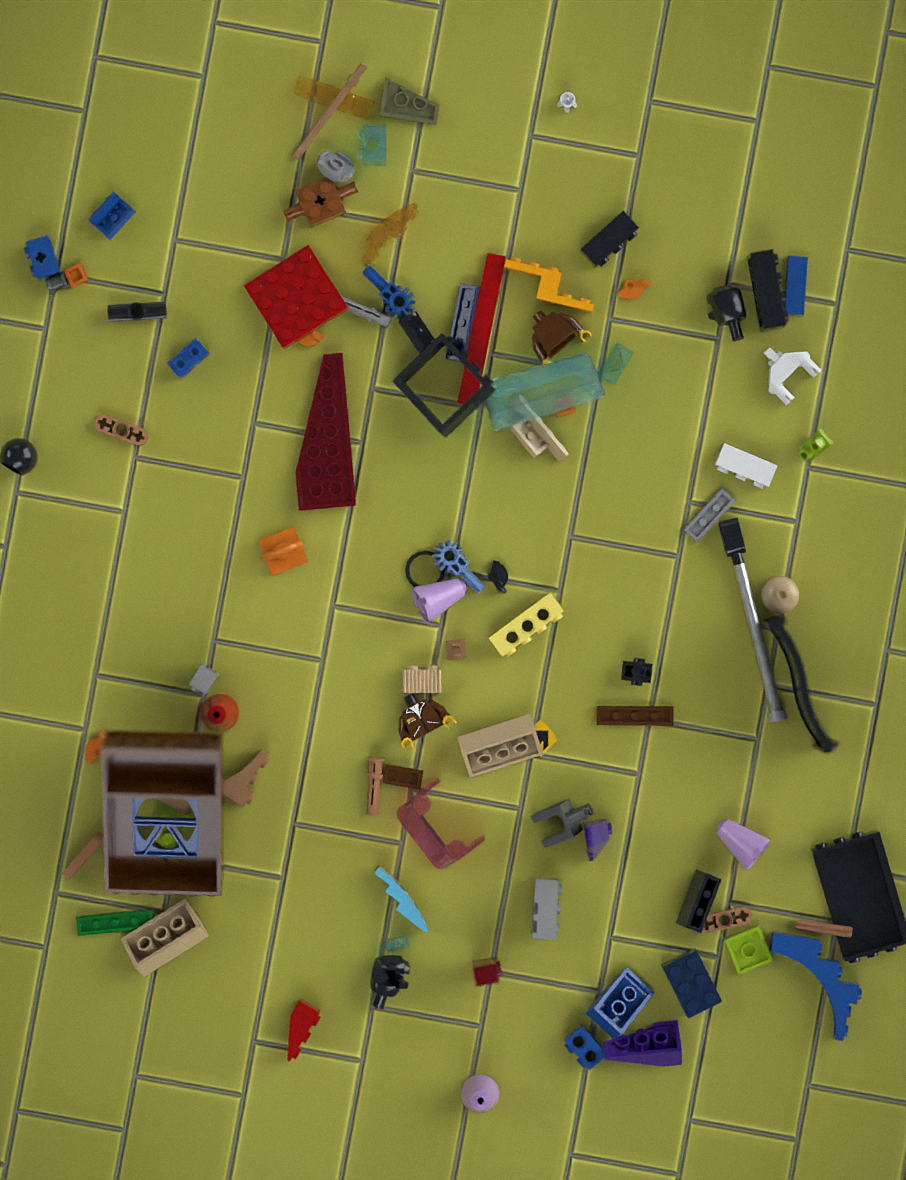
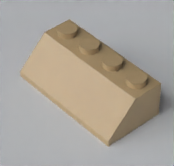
(500, 745)
(164, 937)

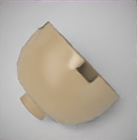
(780, 594)

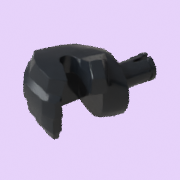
(728, 309)
(388, 978)

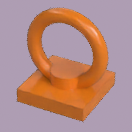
(282, 551)

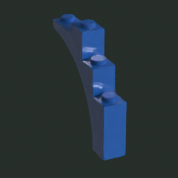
(840, 993)

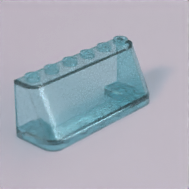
(543, 390)

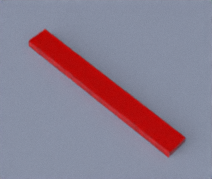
(482, 323)

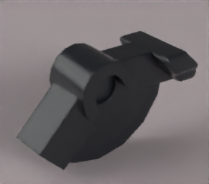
(498, 576)

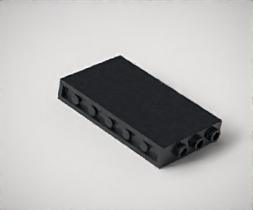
(861, 894)

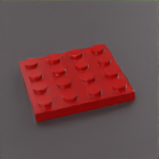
(296, 297)

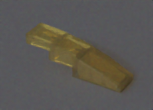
(325, 94)

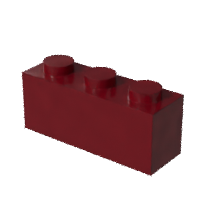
(486, 971)

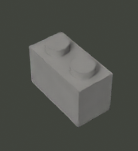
(203, 679)

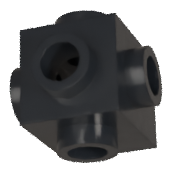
(636, 671)

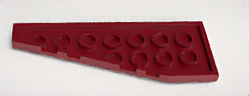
(325, 458)

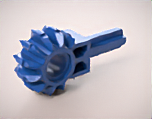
(389, 293)

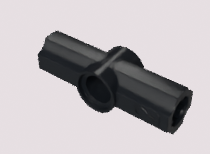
(150, 310)

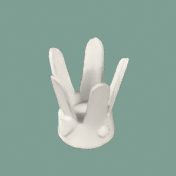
(567, 100)

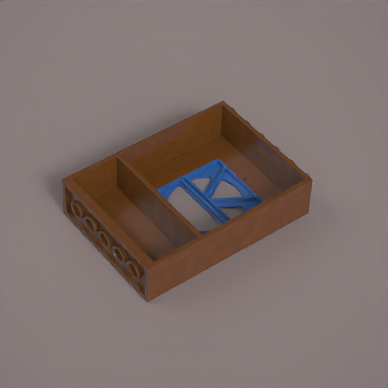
(167, 767)

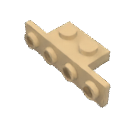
(537, 438)

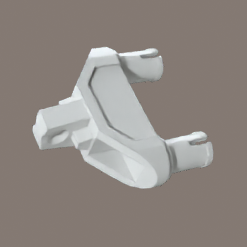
(782, 366)

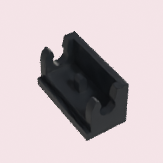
(416, 331)

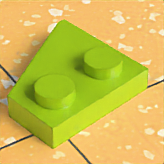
(165, 837)

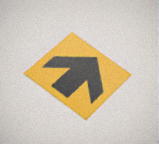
(545, 736)

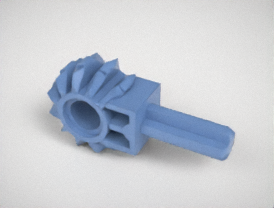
(457, 565)

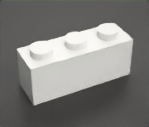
(745, 466)

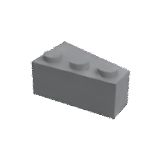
(546, 908)

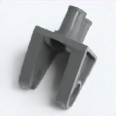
(571, 819)

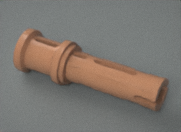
(375, 775)

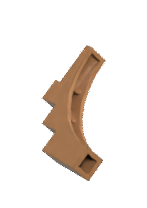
(234, 787)

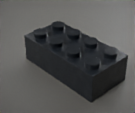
(766, 290)

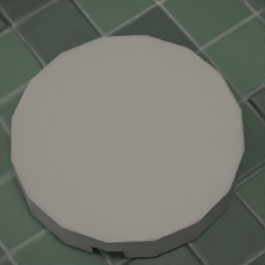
(335, 166)

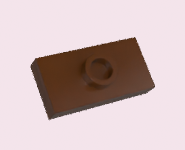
(403, 776)

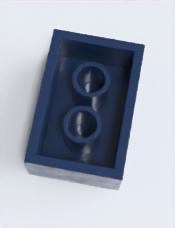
(691, 983)

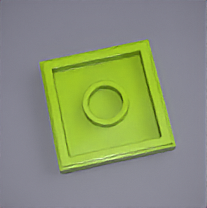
(748, 950)

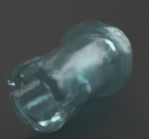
(397, 943)

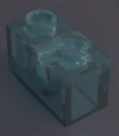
(377, 156)

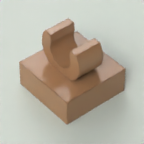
(456, 649)

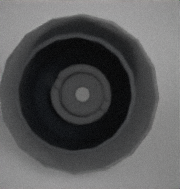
(19, 456)

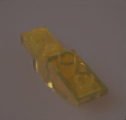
(392, 225)

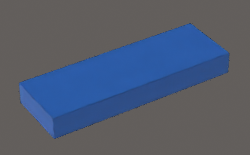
(796, 285)

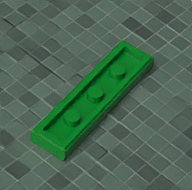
(112, 921)

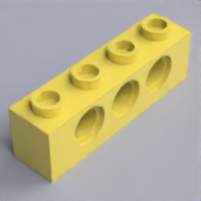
(554, 613)

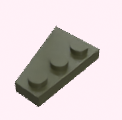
(406, 105)

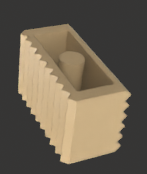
(421, 680)

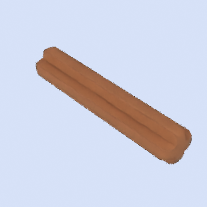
(823, 928)

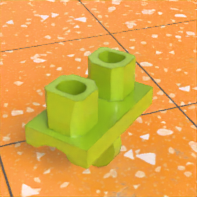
(814, 445)

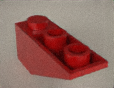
(300, 1023)

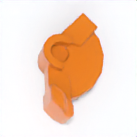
(633, 288)
(311, 339)
(94, 748)

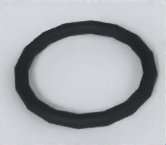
(410, 561)

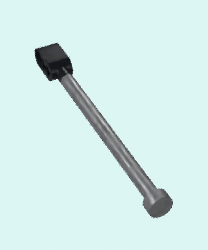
(734, 548)

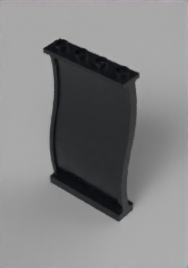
(799, 683)

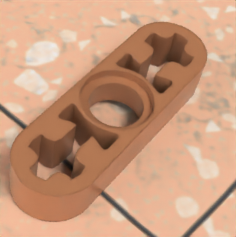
(110, 420)
(83, 855)
(738, 920)

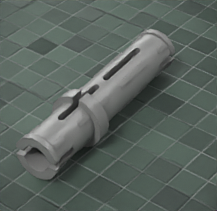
(368, 313)

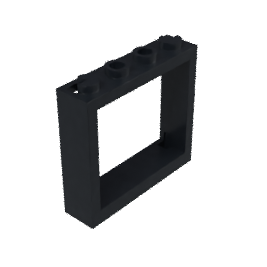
(467, 408)

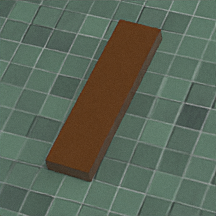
(635, 715)

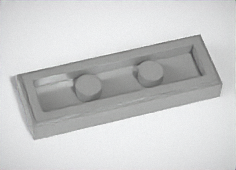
(709, 515)

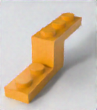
(549, 285)

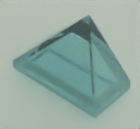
(615, 363)

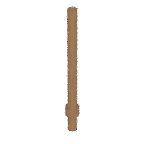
(352, 80)

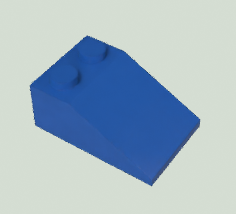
(619, 1003)

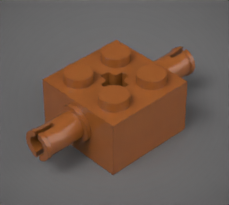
(309, 195)

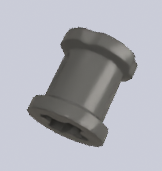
(57, 283)

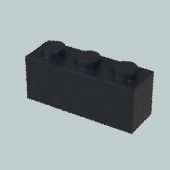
(610, 240)
(698, 901)

